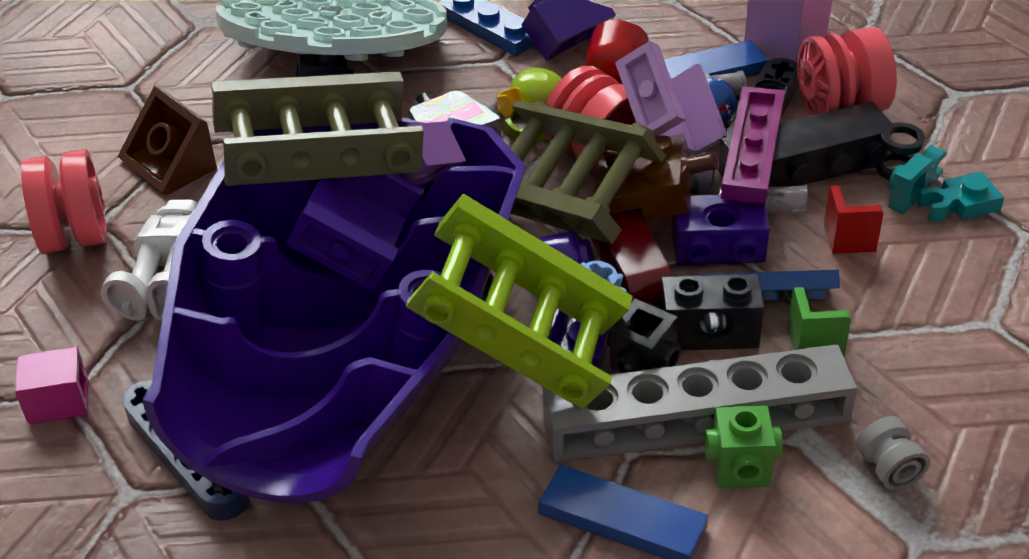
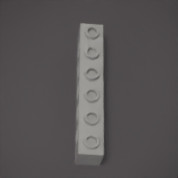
(680, 401)

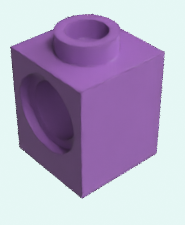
(439, 151)

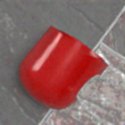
(611, 42)

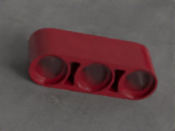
(635, 257)

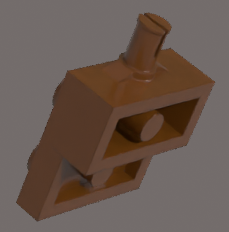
(655, 186)

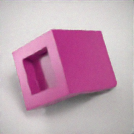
(52, 385)

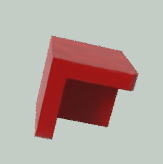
(853, 227)

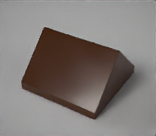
(168, 144)

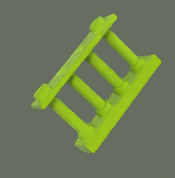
(541, 271)

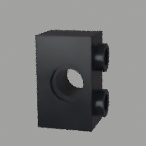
(715, 310)

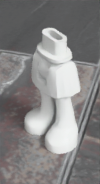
(133, 293)

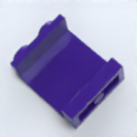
(355, 224)

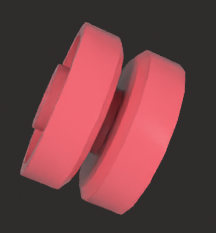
(63, 201)

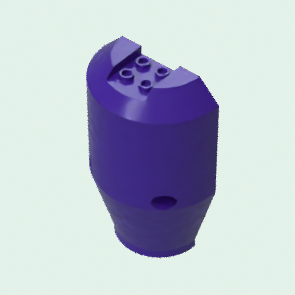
(284, 368)

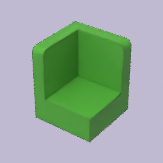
(816, 328)

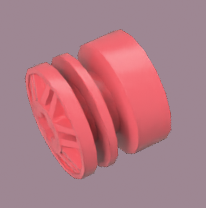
(846, 70)
(591, 94)

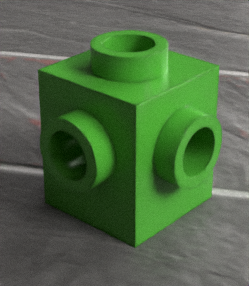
(743, 446)

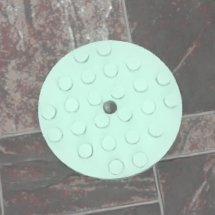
(333, 26)

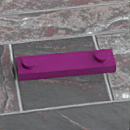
(753, 145)

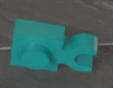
(914, 176)
(966, 195)

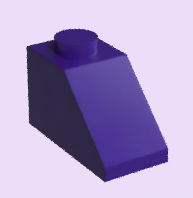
(563, 24)

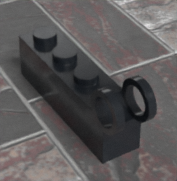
(835, 145)

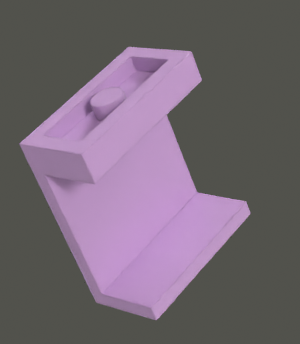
(669, 104)

